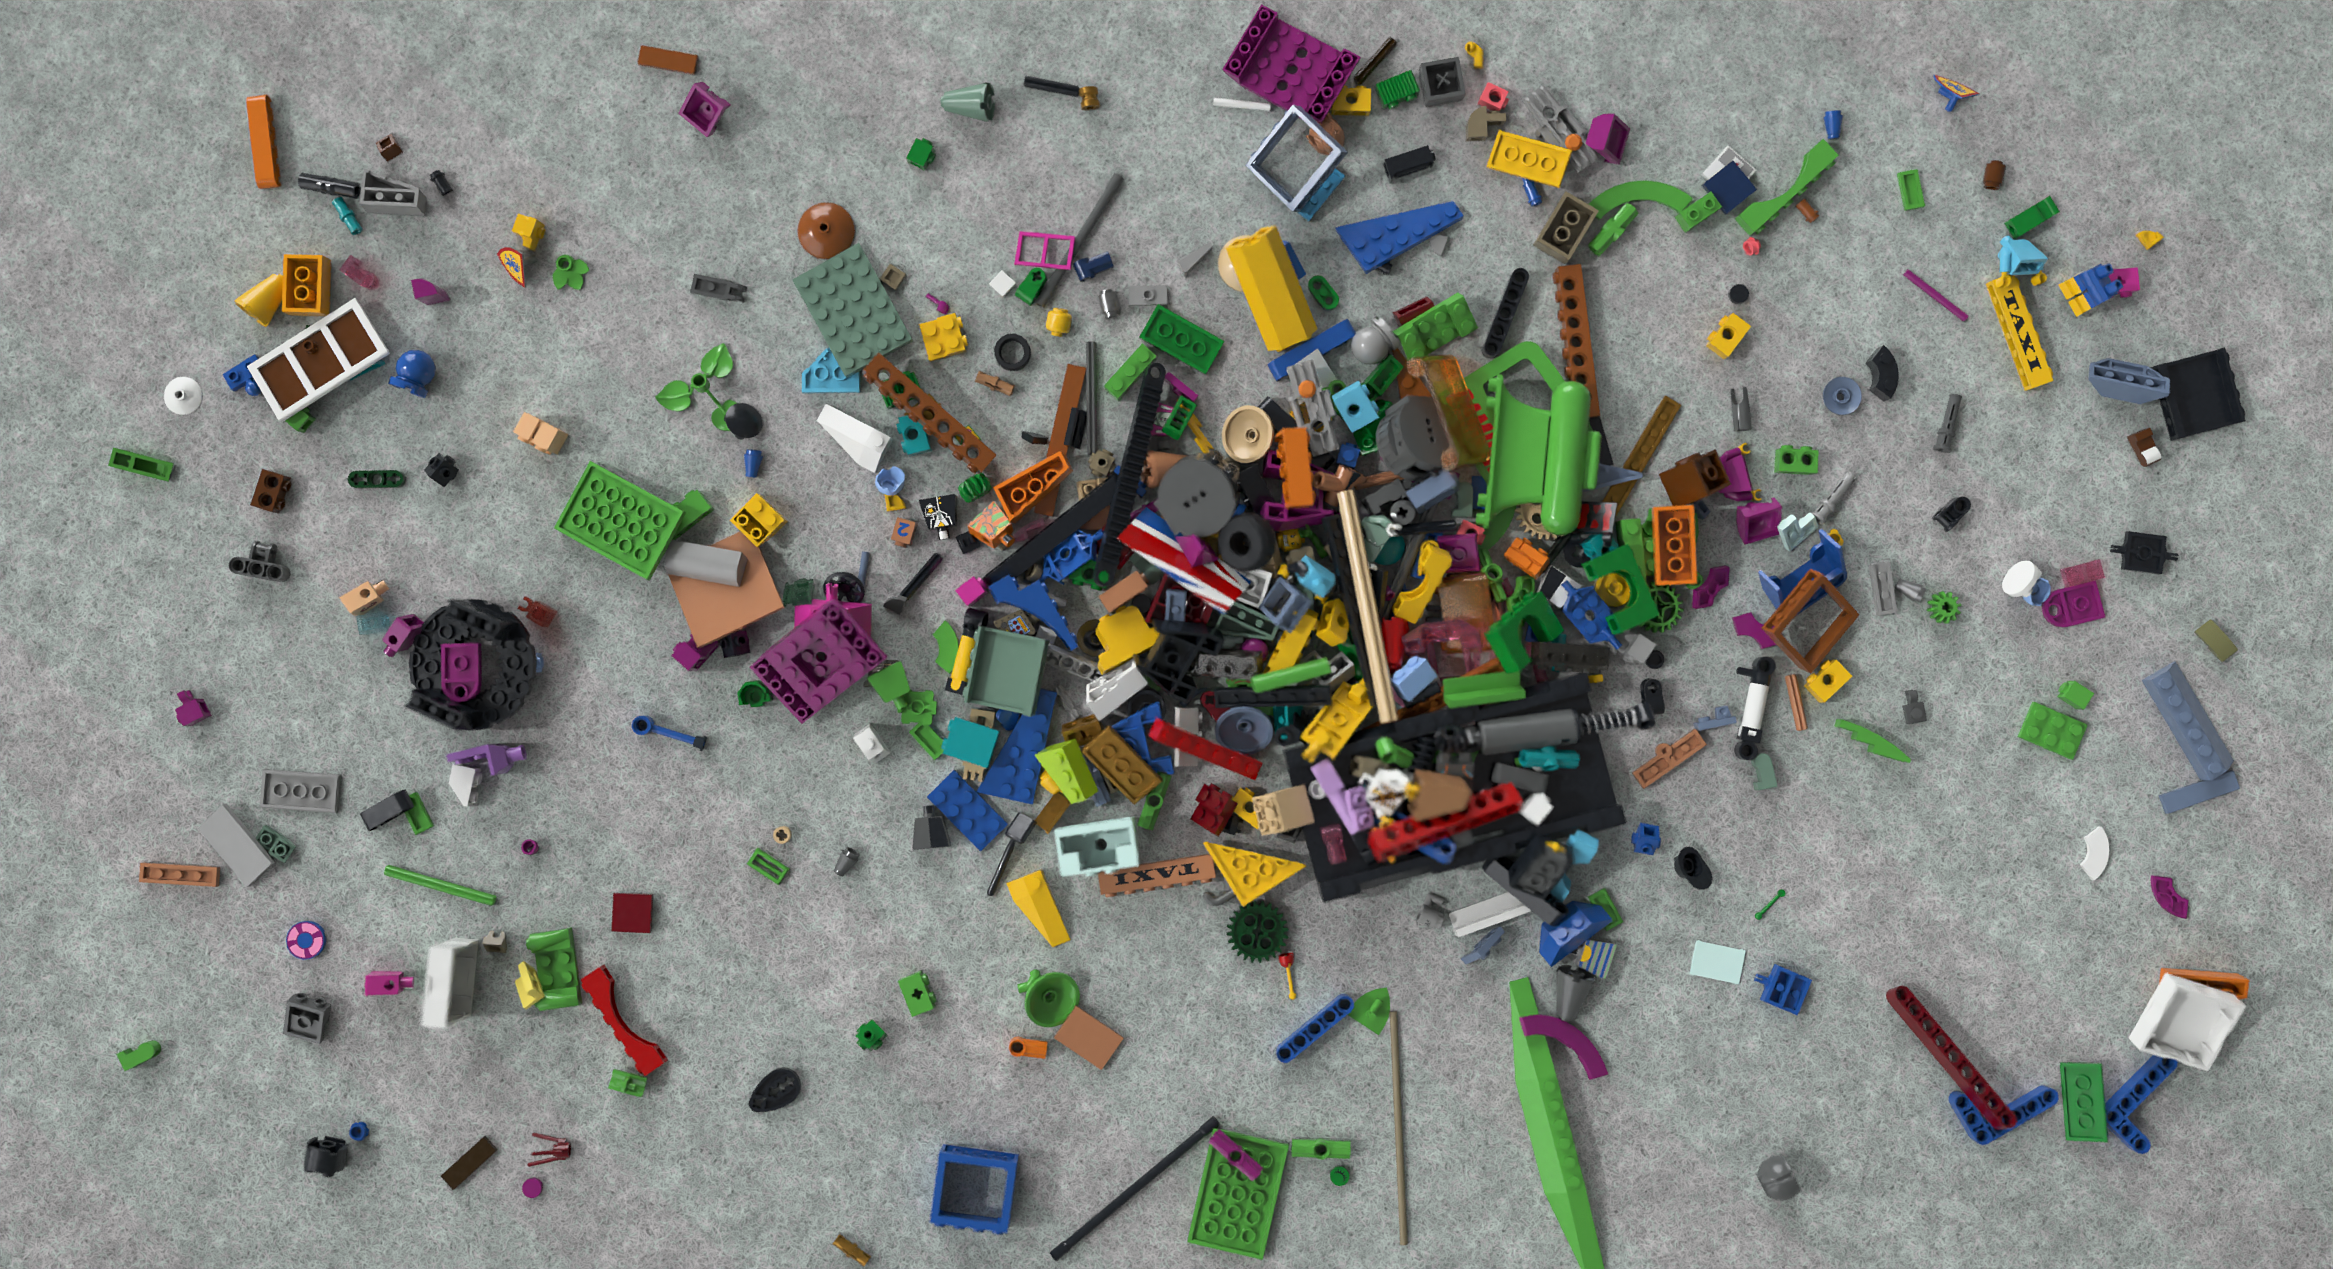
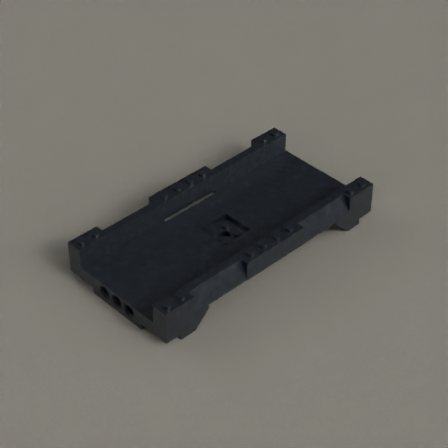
(1579, 795)

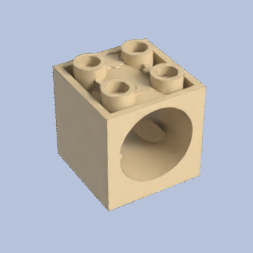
(1283, 810)

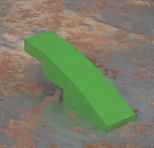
(1877, 744)

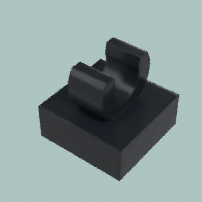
(967, 542)
(1232, 824)

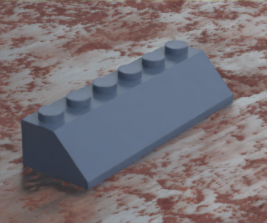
(2188, 722)

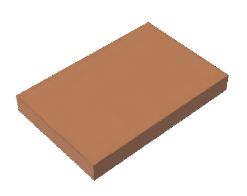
(1088, 1037)

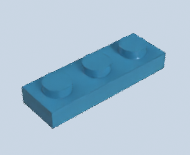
(1321, 195)

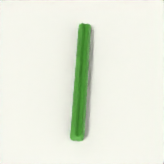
(440, 885)

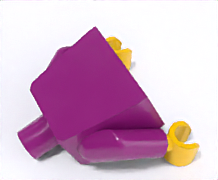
(1738, 474)

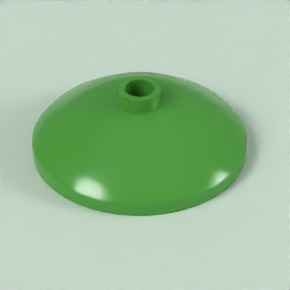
(1056, 1007)

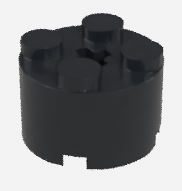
(1142, 698)
(325, 1156)

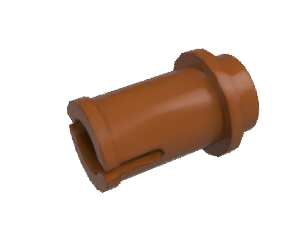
(1807, 210)

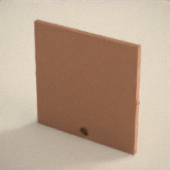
(721, 609)

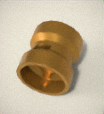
(1089, 98)

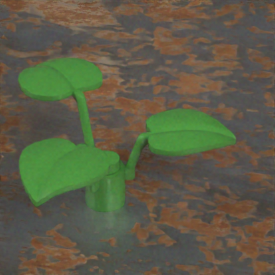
(676, 393)

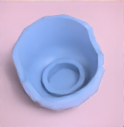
(890, 481)
(2043, 591)

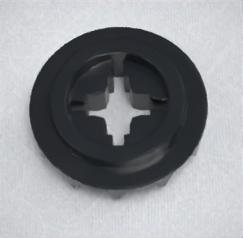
(1574, 560)

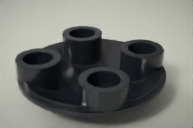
(743, 420)

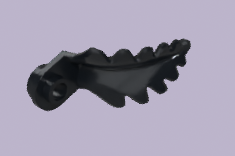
(1296, 729)

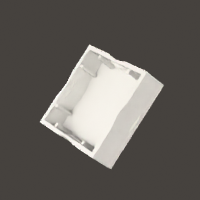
(449, 982)
(2186, 1022)

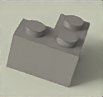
(1634, 649)
(1341, 670)

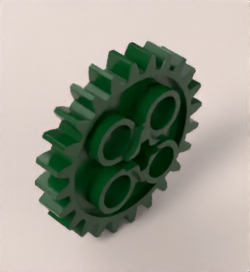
(1240, 928)

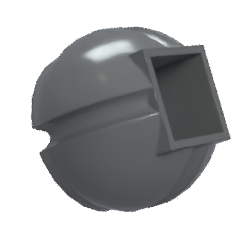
(1776, 1179)

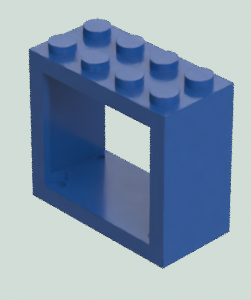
(979, 1157)

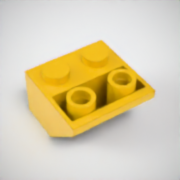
(758, 520)

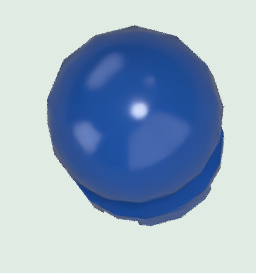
(414, 372)

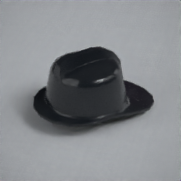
(1693, 868)

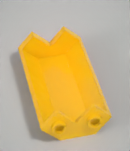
(1272, 289)

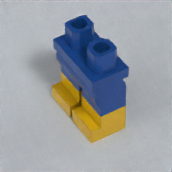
(2096, 283)

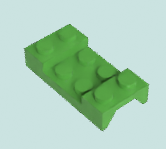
(1436, 327)

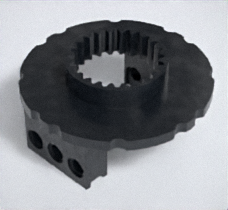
(458, 624)

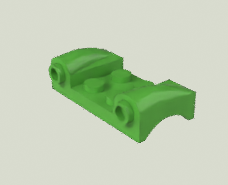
(556, 968)

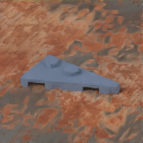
(1613, 475)

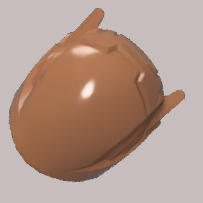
(1333, 129)

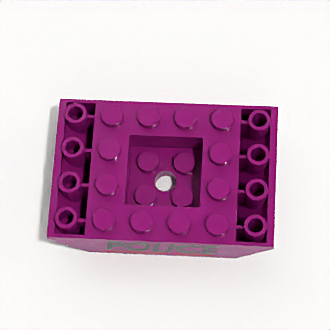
(802, 678)

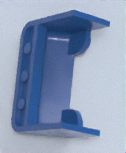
(1824, 558)

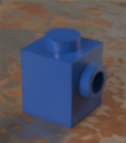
(1347, 455)

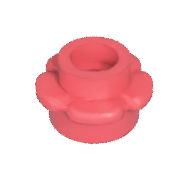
(1754, 245)

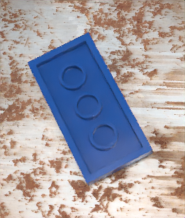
(967, 810)

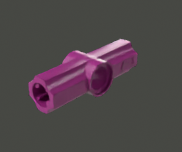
(1244, 1163)

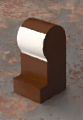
(2144, 447)

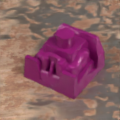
(703, 108)
(1608, 137)
(1758, 520)

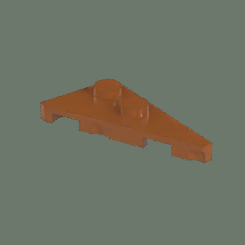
(1406, 382)

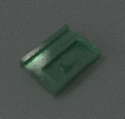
(798, 593)

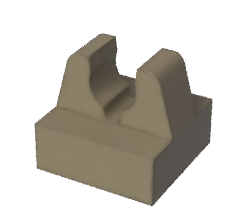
(495, 944)

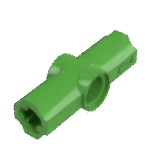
(1613, 229)
(1150, 813)
(1307, 1148)

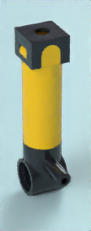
(972, 620)

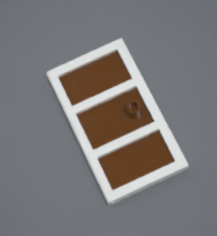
(318, 360)

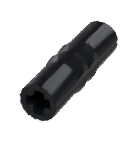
(329, 185)

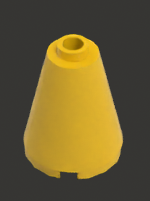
(263, 299)

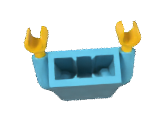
(2020, 258)

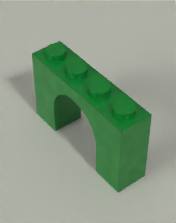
(1640, 604)
(1505, 637)

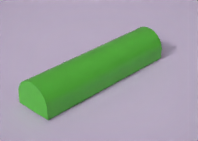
(1290, 675)

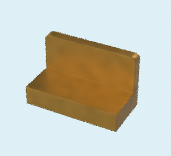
(1052, 812)

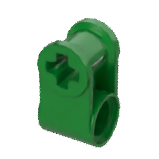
(1030, 288)

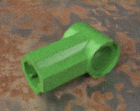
(1392, 753)

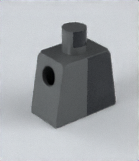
(930, 830)

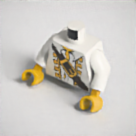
(1386, 792)

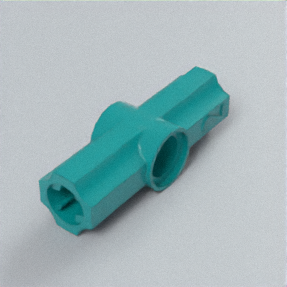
(1549, 758)

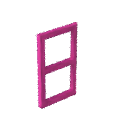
(1045, 247)

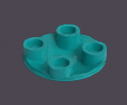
(1391, 551)

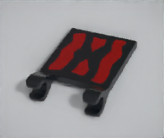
(1596, 519)

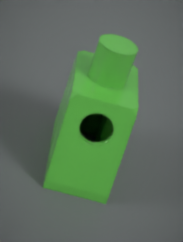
(891, 684)

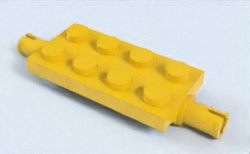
(1337, 721)

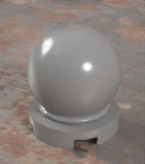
(1372, 343)

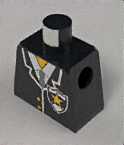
(940, 514)

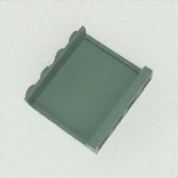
(1006, 670)

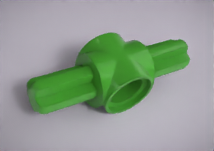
(1490, 567)

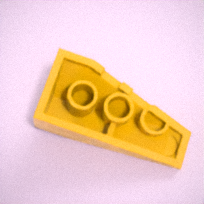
(1036, 901)

